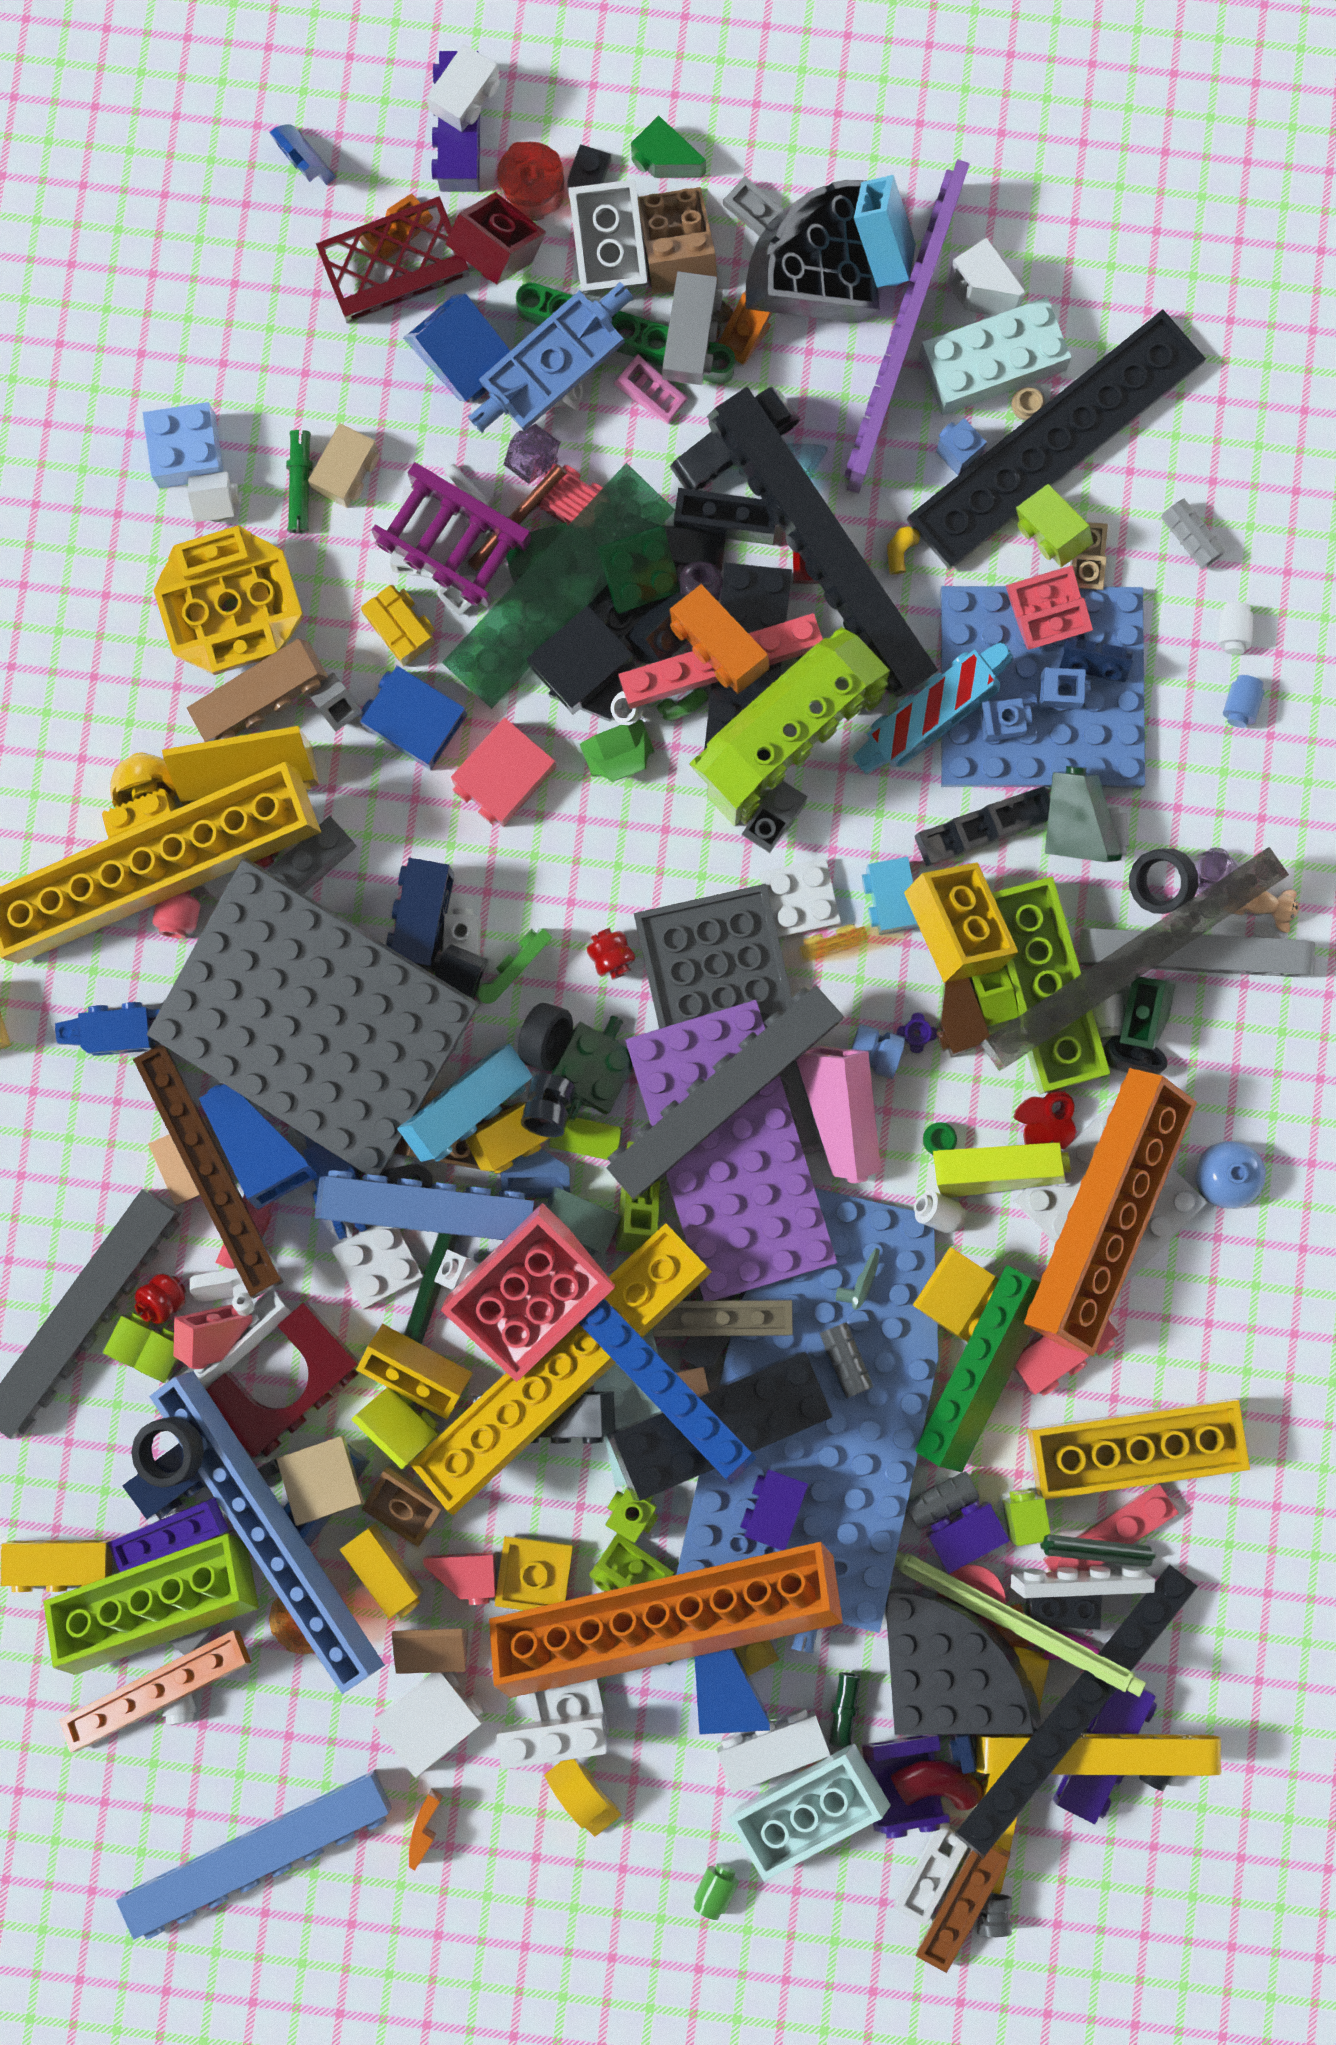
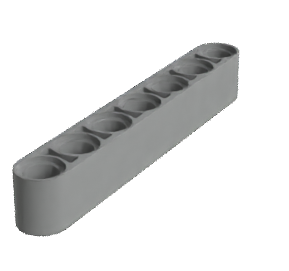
(1213, 953)

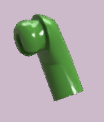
(684, 707)

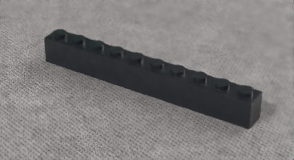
(819, 539)

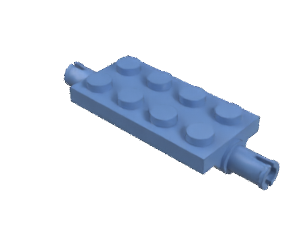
(552, 360)

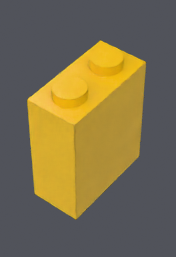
(383, 1572)

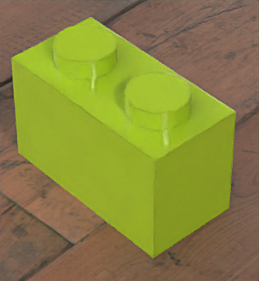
(1054, 526)
(1025, 1517)

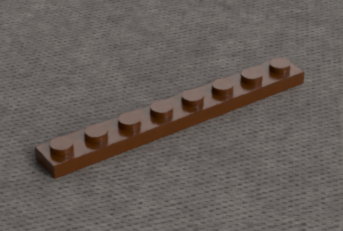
(208, 1171)

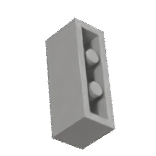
(691, 328)

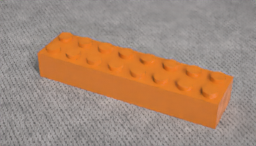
(1110, 1211)

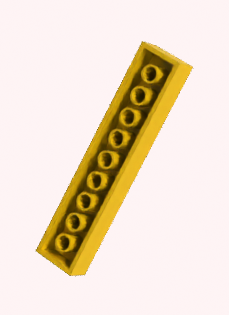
(154, 862)

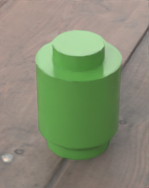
(715, 1891)

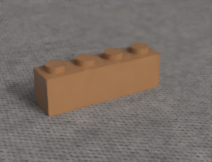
(258, 692)

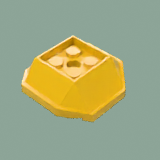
(221, 568)

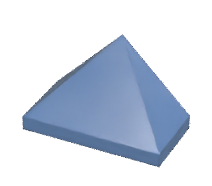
(536, 1175)

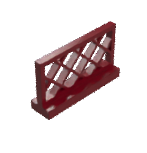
(400, 288)

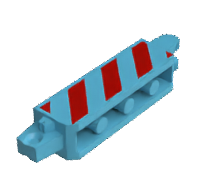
(935, 709)

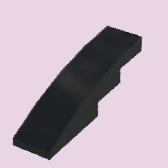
(984, 826)

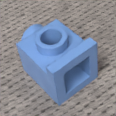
(1073, 679)
(996, 728)

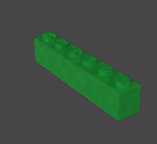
(980, 1372)

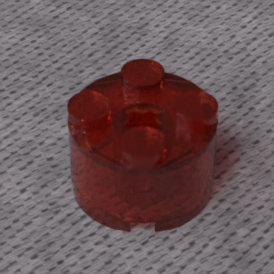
(537, 163)

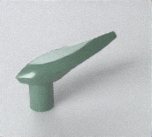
(863, 1285)

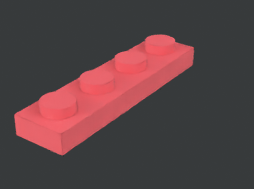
(1123, 1525)

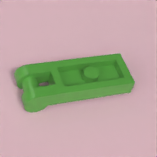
(511, 966)

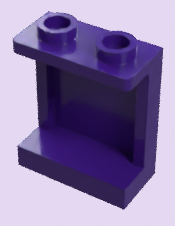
(888, 1757)

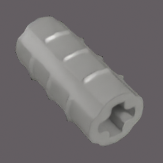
(1193, 533)

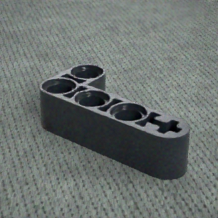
(710, 455)

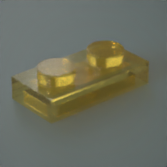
(846, 938)

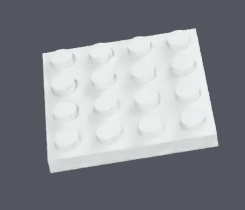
(1050, 1204)

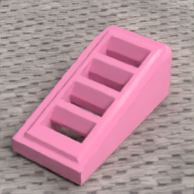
(633, 390)

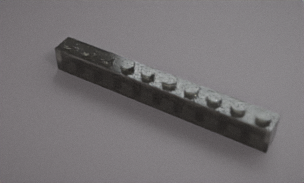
(1134, 959)

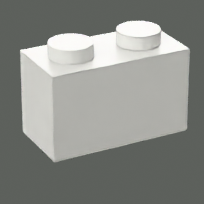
(463, 88)

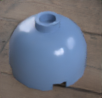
(1230, 1174)

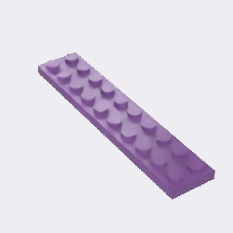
(905, 325)

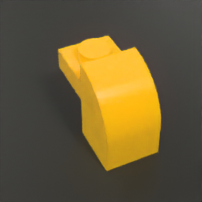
(581, 1796)

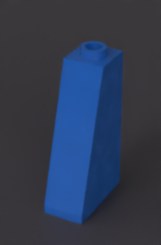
(256, 1151)

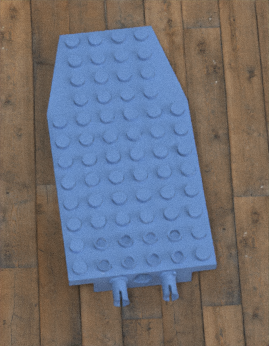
(865, 1454)

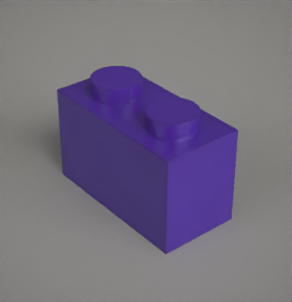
(774, 1509)
(967, 1535)

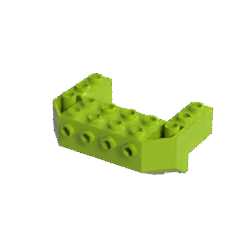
(834, 673)

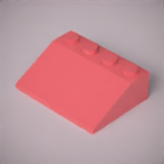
(528, 1293)

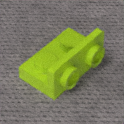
(626, 1565)

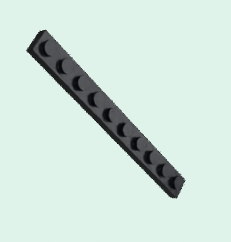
(1073, 1715)

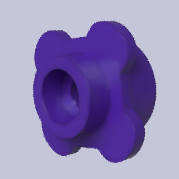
(927, 1032)

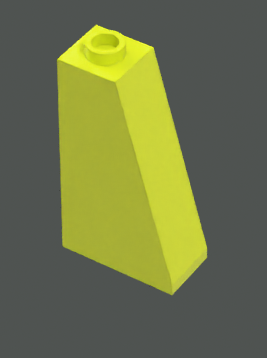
(999, 1168)

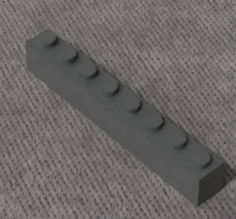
(725, 1092)
(82, 1310)

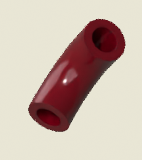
(938, 1779)

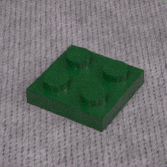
(639, 569)

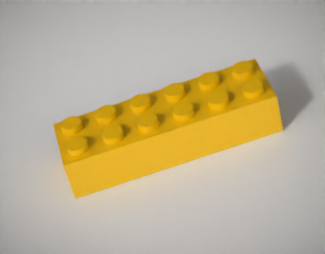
(1138, 1449)

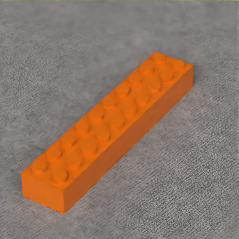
(665, 1620)

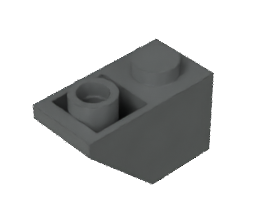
(775, 816)

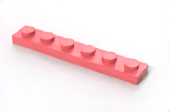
(688, 672)

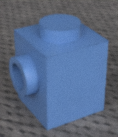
(960, 445)

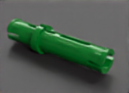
(299, 468)

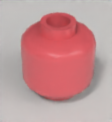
(177, 915)

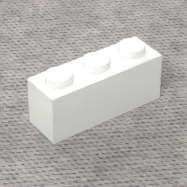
(552, 1740)
(772, 1752)

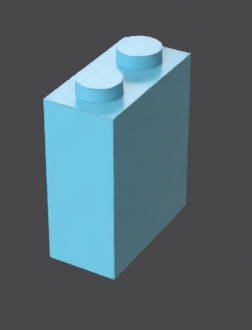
(885, 231)

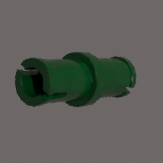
(844, 1709)

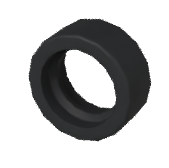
(1139, 887)
(544, 1036)
(143, 1457)

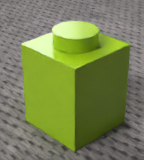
(995, 997)

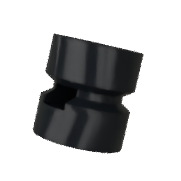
(548, 1105)

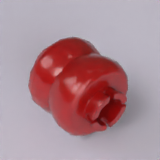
(611, 953)
(160, 1298)

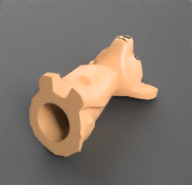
(1282, 908)

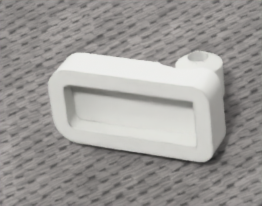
(220, 1286)

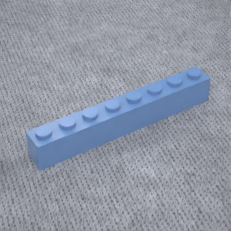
(253, 1855)

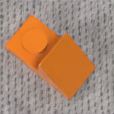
(745, 330)

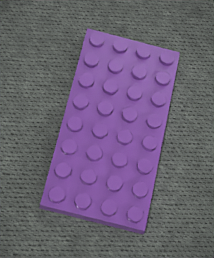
(747, 1185)

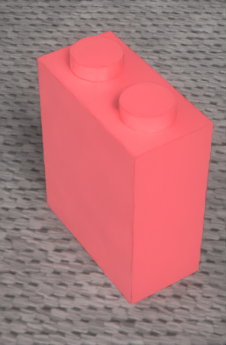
(502, 773)

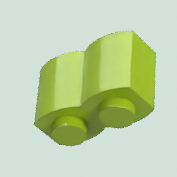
(143, 1347)

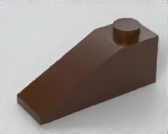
(960, 1019)

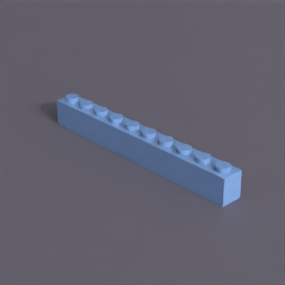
(271, 1536)

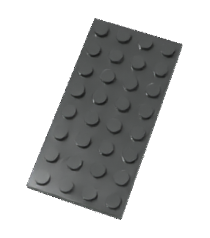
(716, 957)

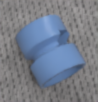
(883, 1050)

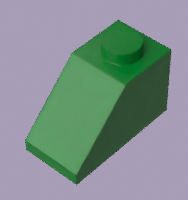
(666, 153)

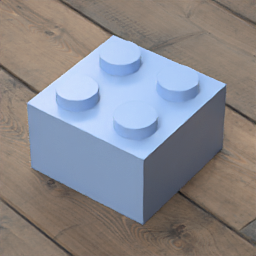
(182, 443)

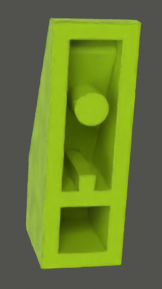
(637, 1218)

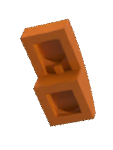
(398, 230)
(421, 1835)

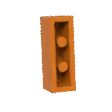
(718, 639)

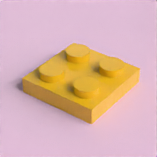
(532, 1573)

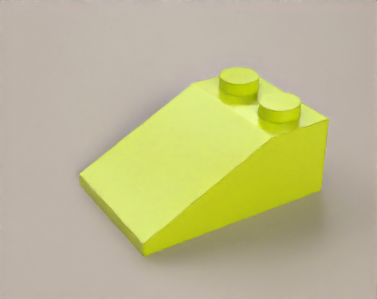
(397, 1426)

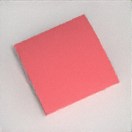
(1049, 607)

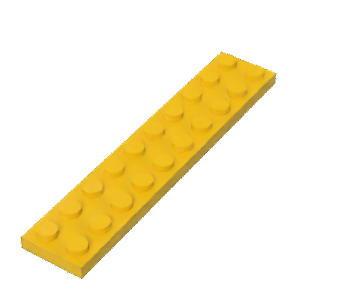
(519, 1411)

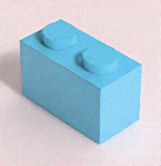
(887, 884)

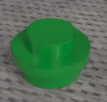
(939, 1137)

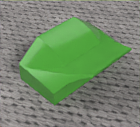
(618, 751)

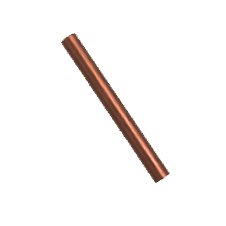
(520, 513)

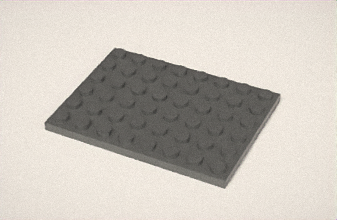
(312, 1018)

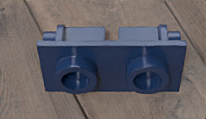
(1111, 663)

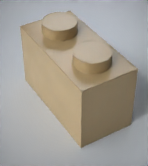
(344, 466)

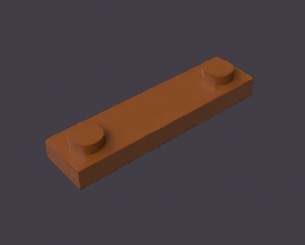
(961, 1907)

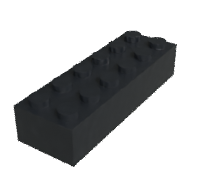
(756, 600)
(755, 1407)

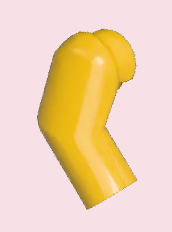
(898, 545)

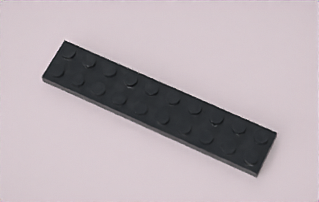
(1056, 438)

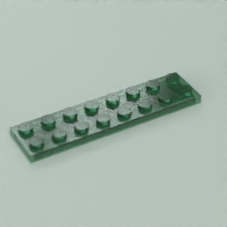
(554, 587)

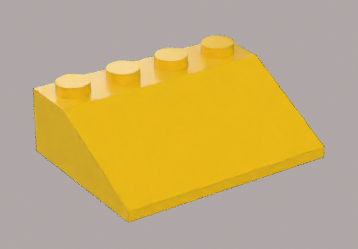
(216, 764)

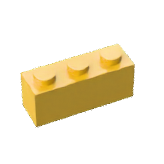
(414, 1371)
(54, 1564)

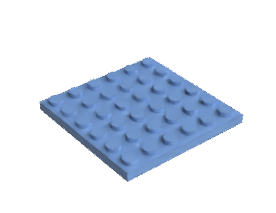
(1101, 735)

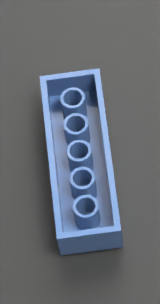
(419, 1208)

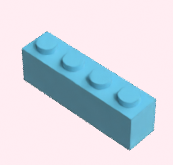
(465, 1103)

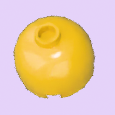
(138, 777)

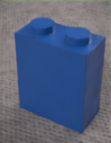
(412, 717)

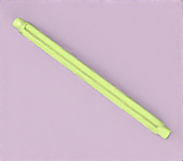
(1019, 1623)

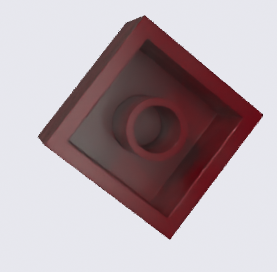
(495, 238)

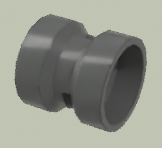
(994, 1917)

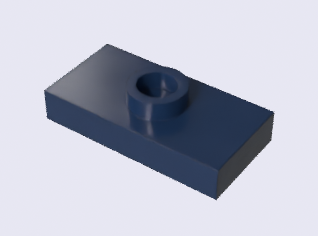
(963, 1751)

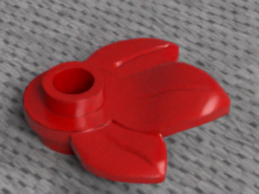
(1043, 1124)

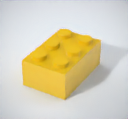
(960, 922)

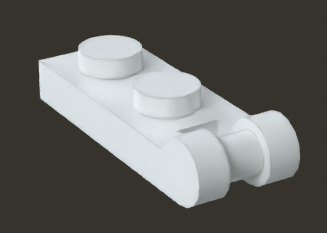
(930, 1875)

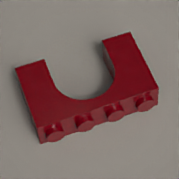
(328, 1365)

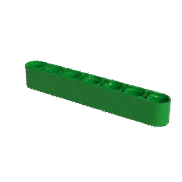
(643, 330)

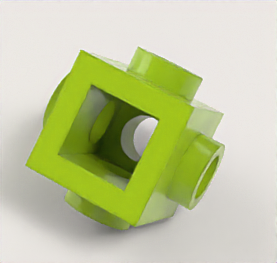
(631, 1526)

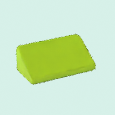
(588, 1138)

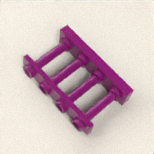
(452, 502)

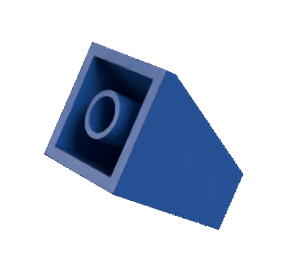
(458, 346)
(727, 1696)

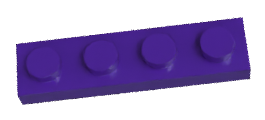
(168, 1535)

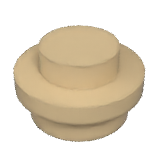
(1027, 402)

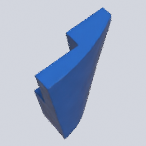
(301, 153)

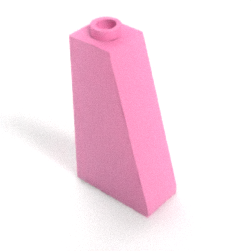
(843, 1109)

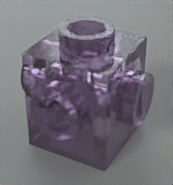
(531, 453)

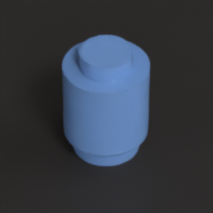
(1243, 701)

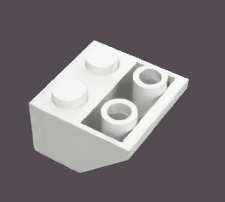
(984, 281)

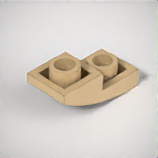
(1091, 563)

